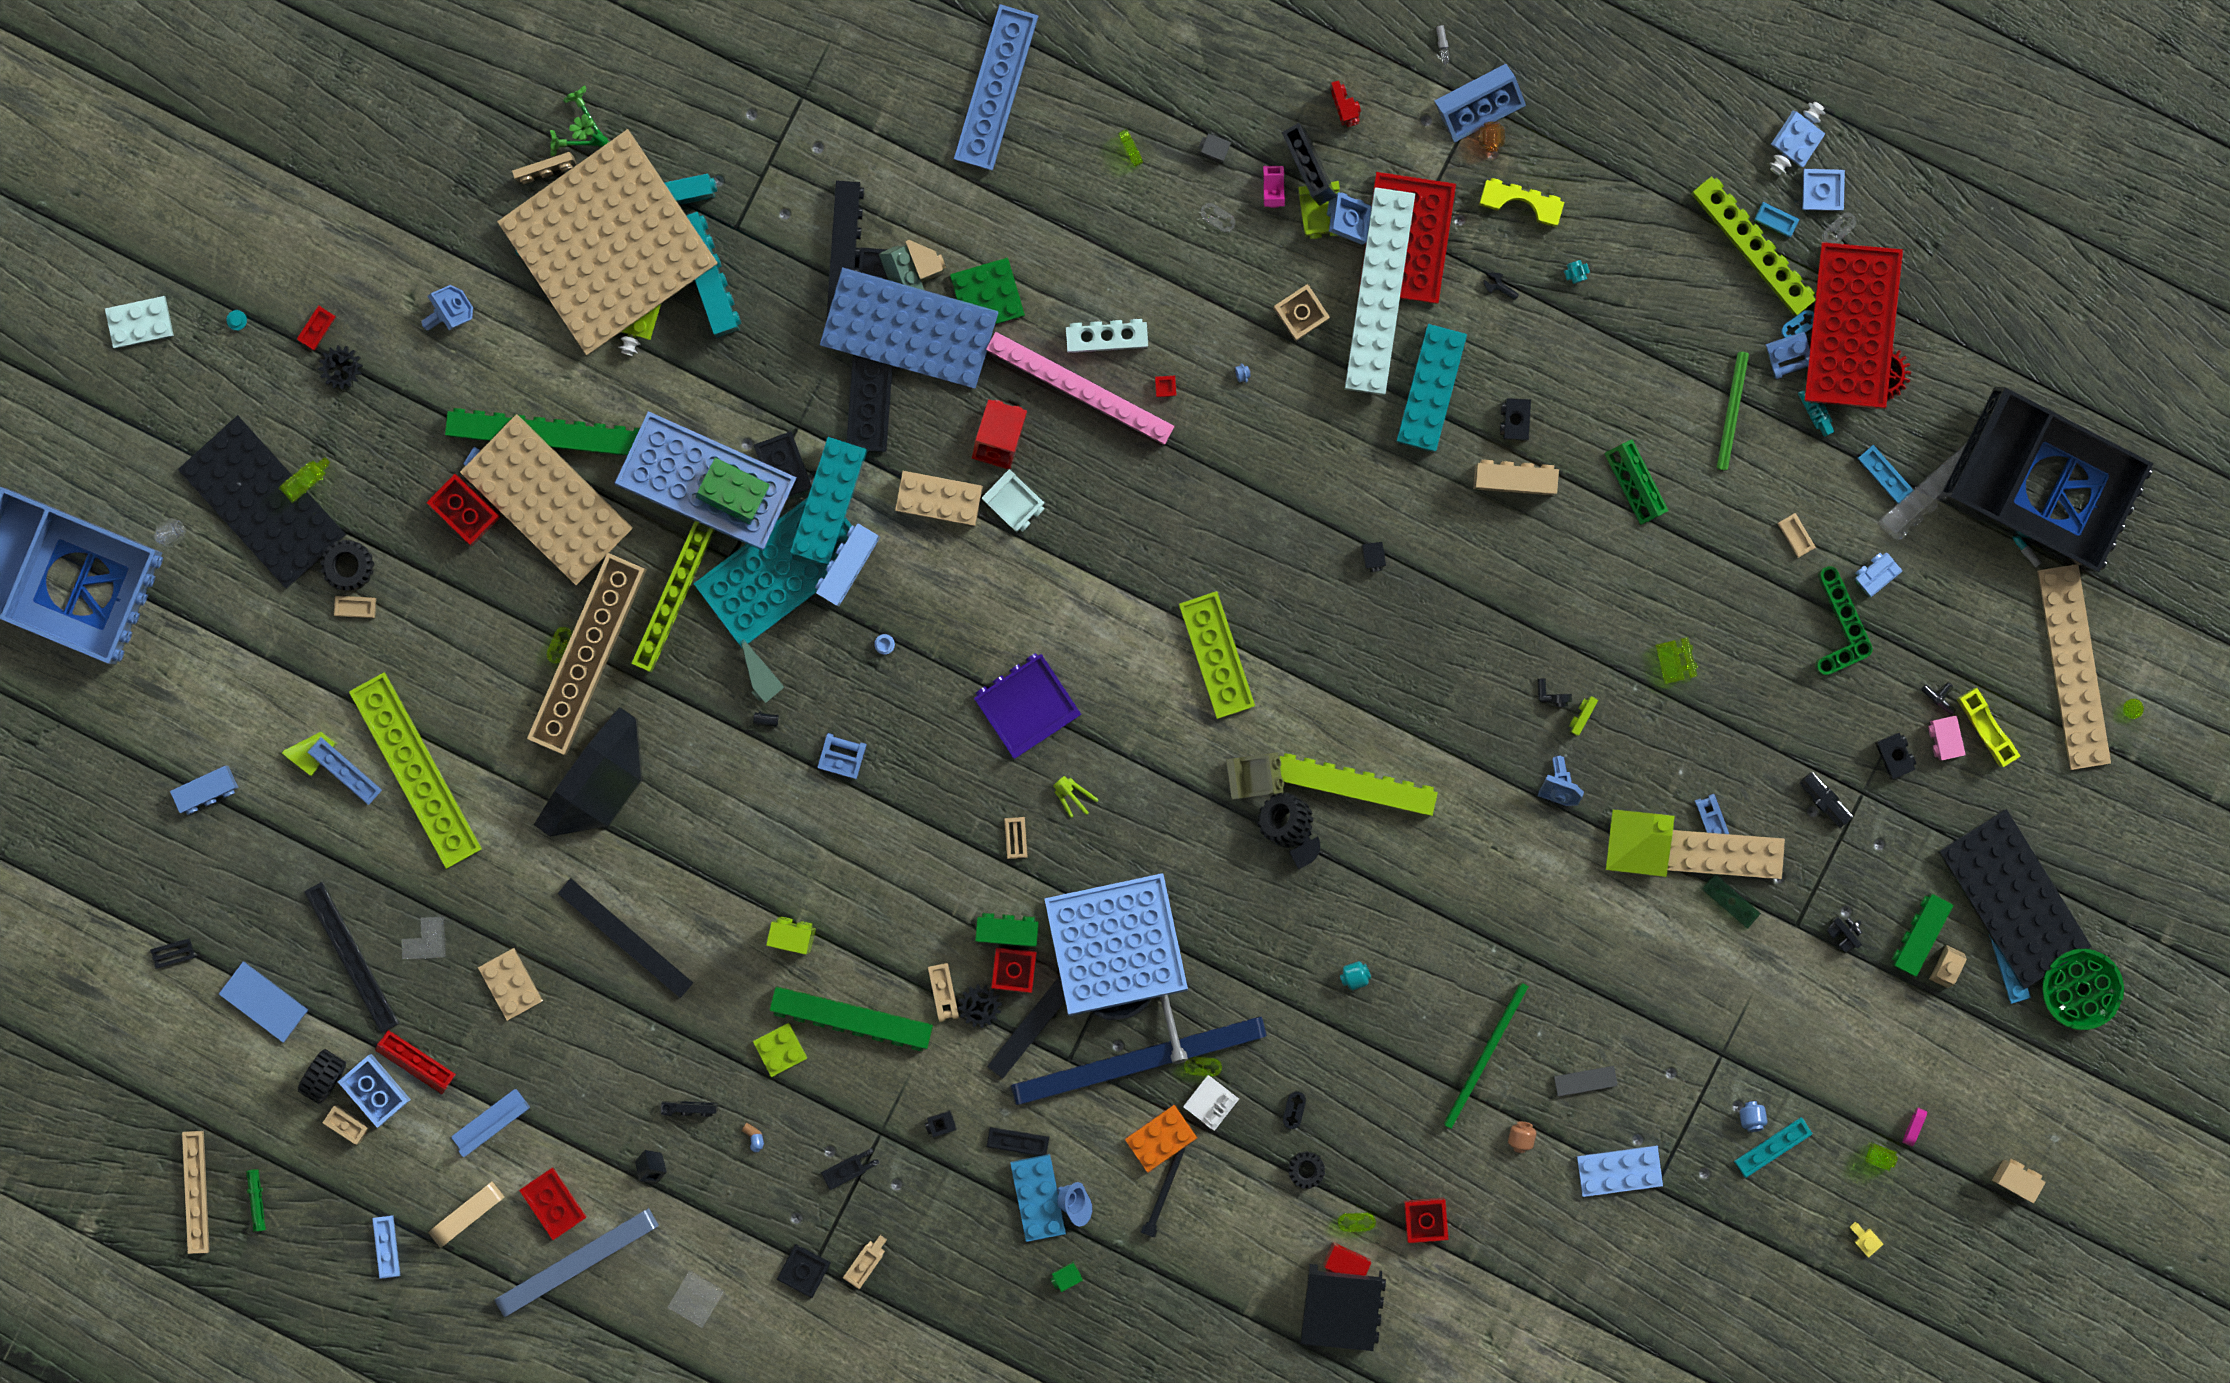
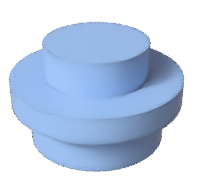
(884, 644)

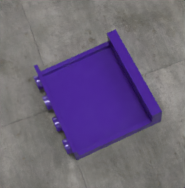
(1027, 705)

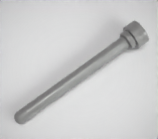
(1178, 1054)

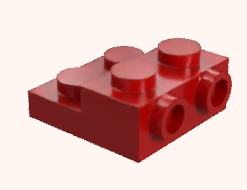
(1346, 108)

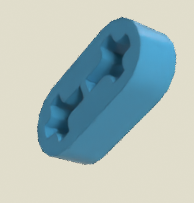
(1796, 321)

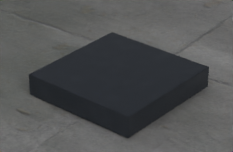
(803, 1270)

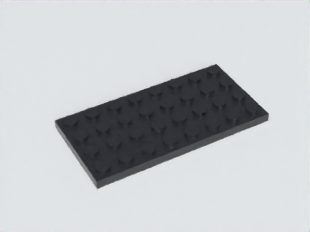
(243, 484)
(2013, 897)

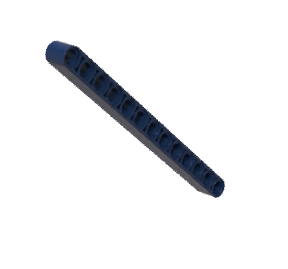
(1136, 1061)

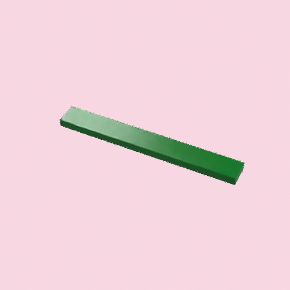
(1485, 1055)

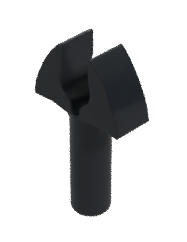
(1500, 286)

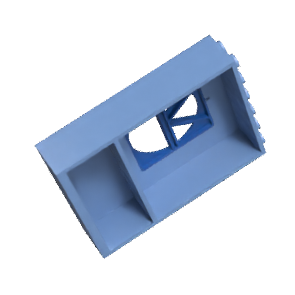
(29, 545)

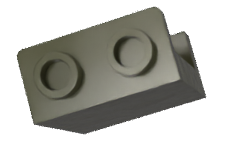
(1255, 775)

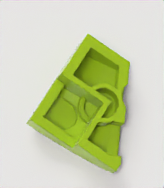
(299, 755)

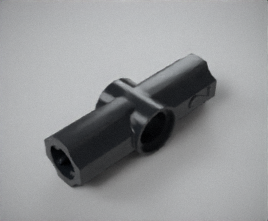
(1825, 799)

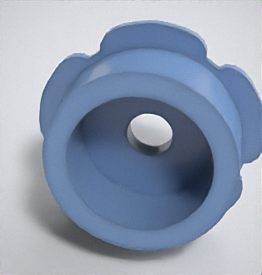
(1242, 373)

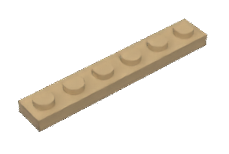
(195, 1192)

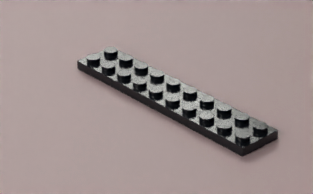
(870, 382)

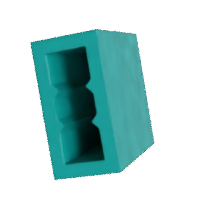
(692, 188)

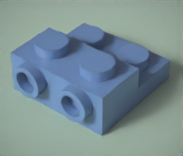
(1349, 218)

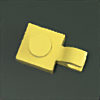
(1867, 1240)

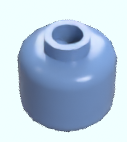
(1753, 1117)

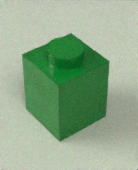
(1066, 1277)

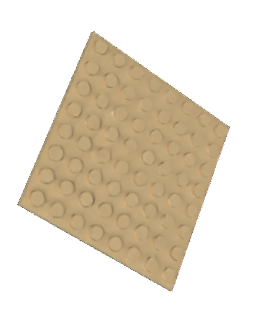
(607, 242)

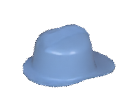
(1075, 1203)

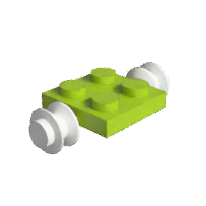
(641, 328)

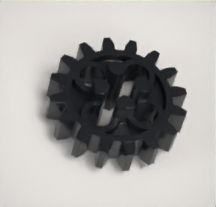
(329, 364)

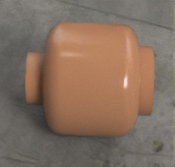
(1522, 1136)

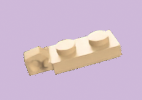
(865, 1262)

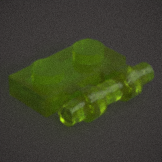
(1670, 661)

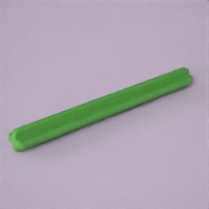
(1732, 411)

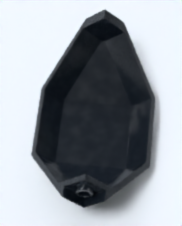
(598, 780)

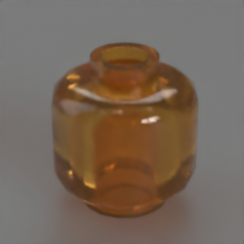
(1492, 136)

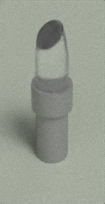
(1443, 44)

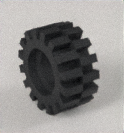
(1312, 1181)

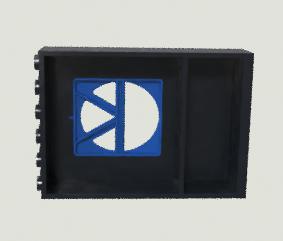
(2000, 456)

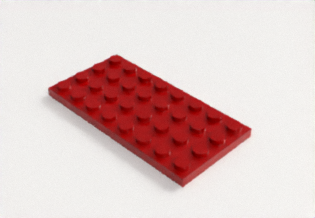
(1854, 325)

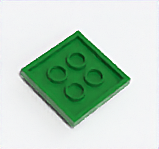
(990, 287)

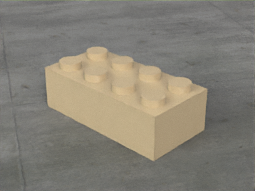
(1516, 478)
(939, 498)

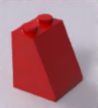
(999, 434)

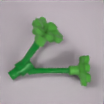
(581, 129)

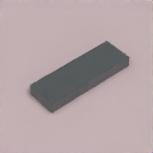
(1585, 1080)

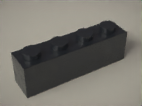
(1309, 164)

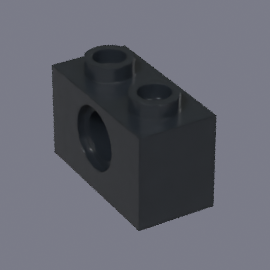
(1522, 409)
(1887, 746)

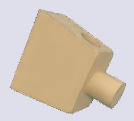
(1948, 967)

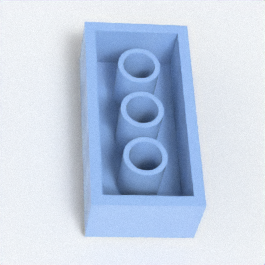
(847, 565)

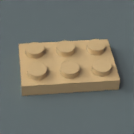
(544, 168)
(510, 984)

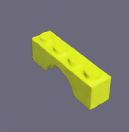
(1546, 209)
(1987, 728)

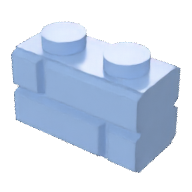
(1878, 574)

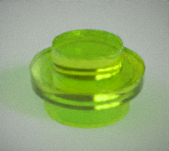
(2133, 708)

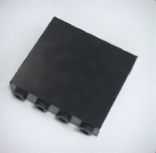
(1342, 1310)

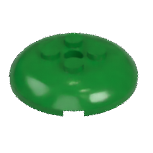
(2102, 995)

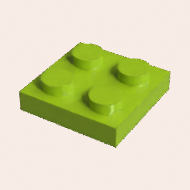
(780, 1049)

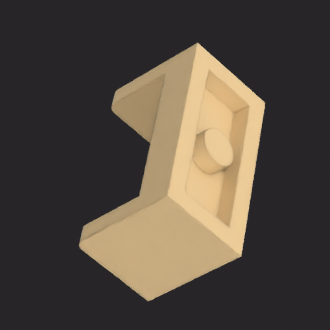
(346, 1124)

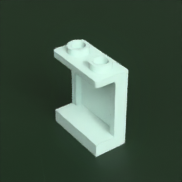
(1013, 501)

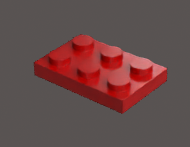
(553, 1203)

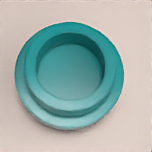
(236, 320)

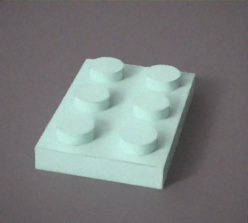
(139, 322)

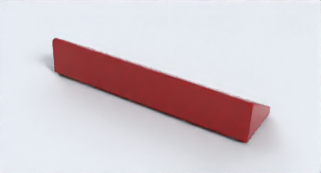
(415, 1062)

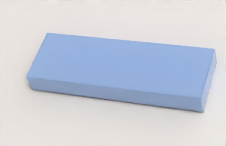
(386, 1246)

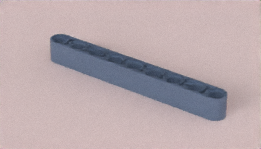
(576, 1262)

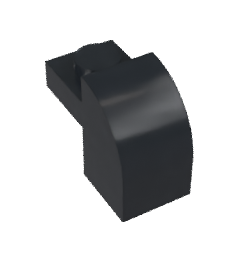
(1306, 852)

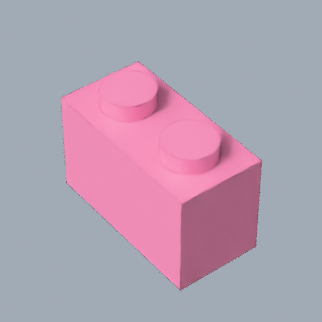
(1947, 738)

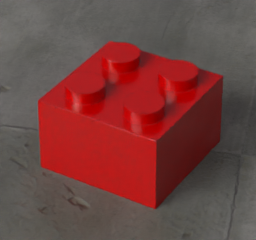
(1014, 969)
(1426, 1220)
(1346, 1261)

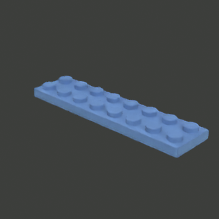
(996, 87)

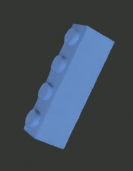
(1480, 102)

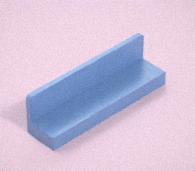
(490, 1122)

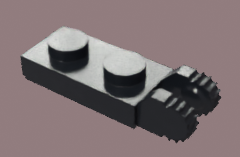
(847, 1169)

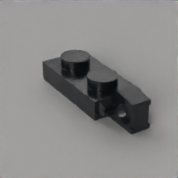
(687, 1108)

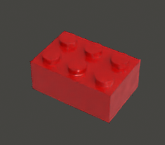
(463, 509)

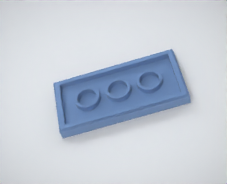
(263, 1002)

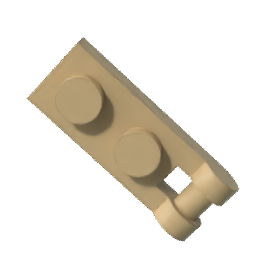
(943, 991)

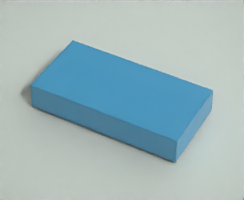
(1776, 220)

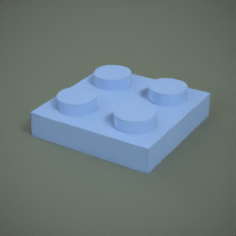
(1823, 189)

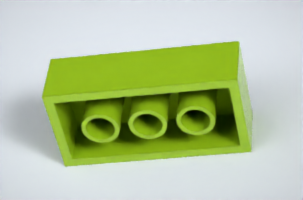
(791, 936)

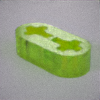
(1130, 147)
(555, 643)
(1203, 1071)
(1356, 1227)

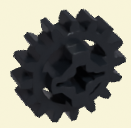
(984, 1014)

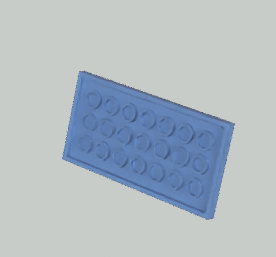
(908, 328)
(670, 465)

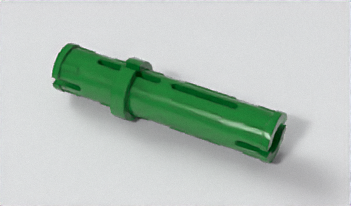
(256, 1204)

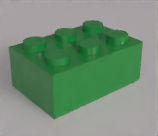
(732, 491)
(1007, 929)

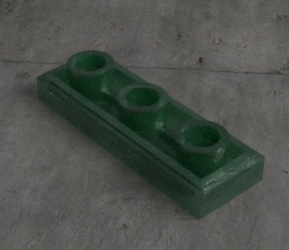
(1721, 892)

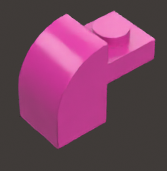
(1273, 186)

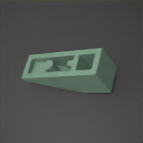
(761, 677)

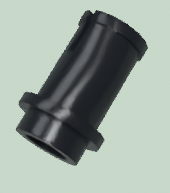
(765, 719)

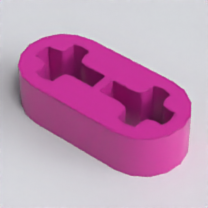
(1914, 1127)

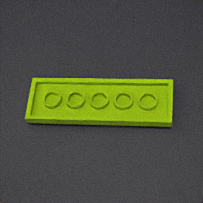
(1216, 654)

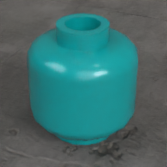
(1355, 975)

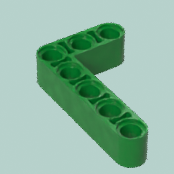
(1845, 623)

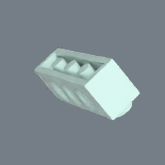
(1138, 340)

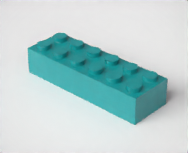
(712, 288)
(1431, 388)
(828, 501)

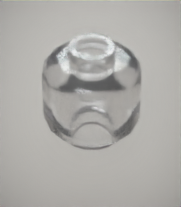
(170, 532)

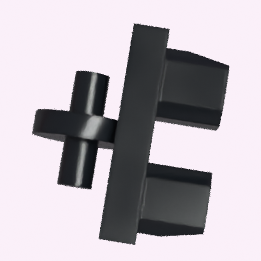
(1850, 941)

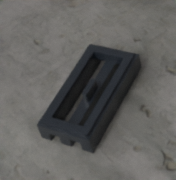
(156, 958)

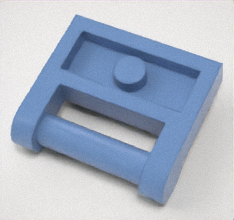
(1787, 349)
(839, 762)

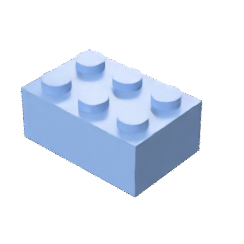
(374, 1090)

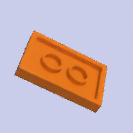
(1161, 1138)

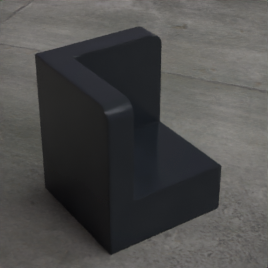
(650, 1166)

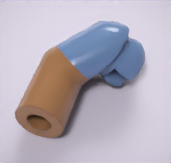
(756, 1137)

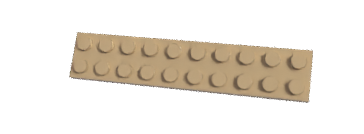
(2074, 667)

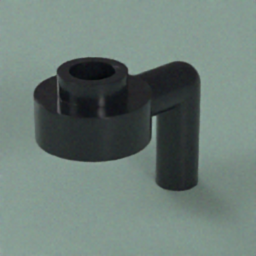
(1560, 699)

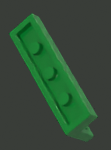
(1639, 480)

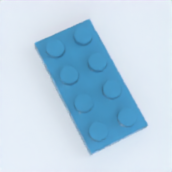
(1037, 1197)

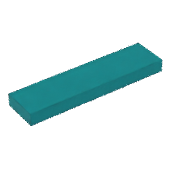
(1773, 1147)

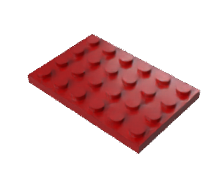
(1427, 233)

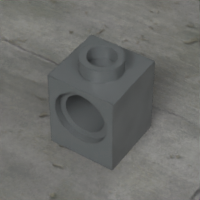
(1214, 147)

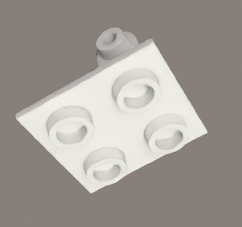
(1211, 1102)

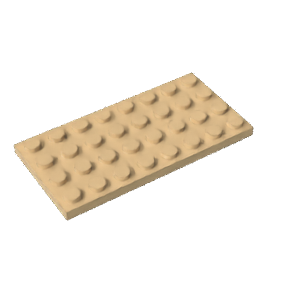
(546, 499)

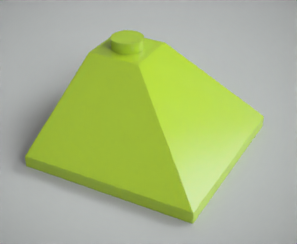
(1640, 842)

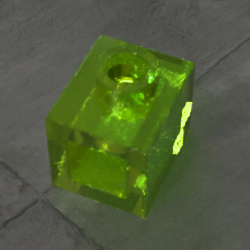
(1881, 1156)

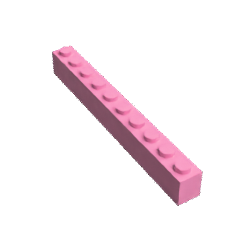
(1080, 388)

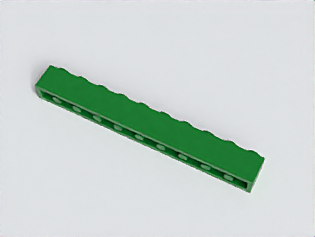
(555, 433)

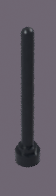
(1150, 1226)

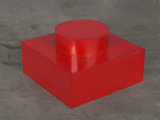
(1165, 386)

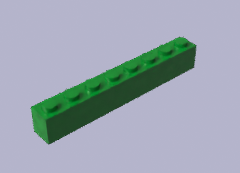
(851, 1017)

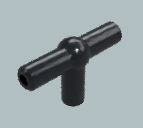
(1938, 699)

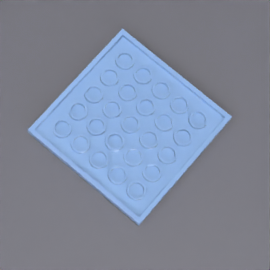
(1116, 944)

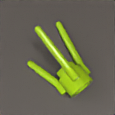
(1065, 788)

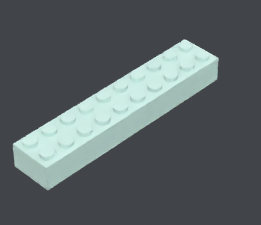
(1379, 291)

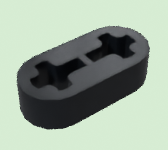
(1289, 1108)

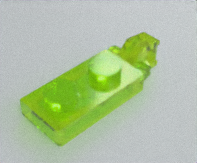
(304, 479)

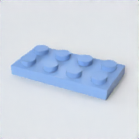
(1619, 1171)

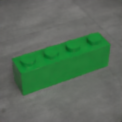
(1922, 934)

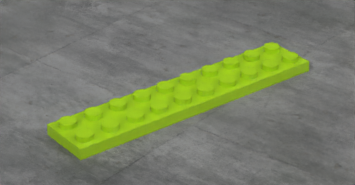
(415, 770)

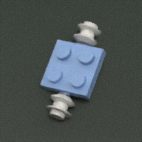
(1797, 138)

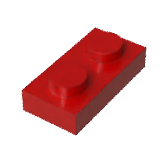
(316, 327)

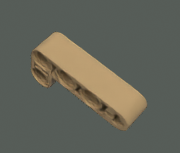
(466, 1214)

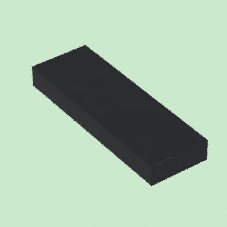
(1018, 1141)

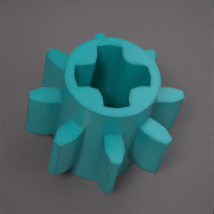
(1577, 271)

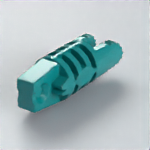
(1818, 414)

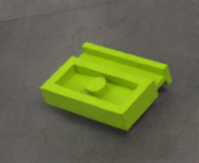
(1579, 722)

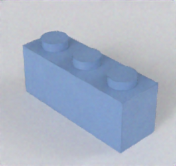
(204, 790)

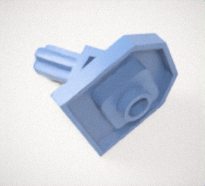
(450, 307)
(1559, 788)

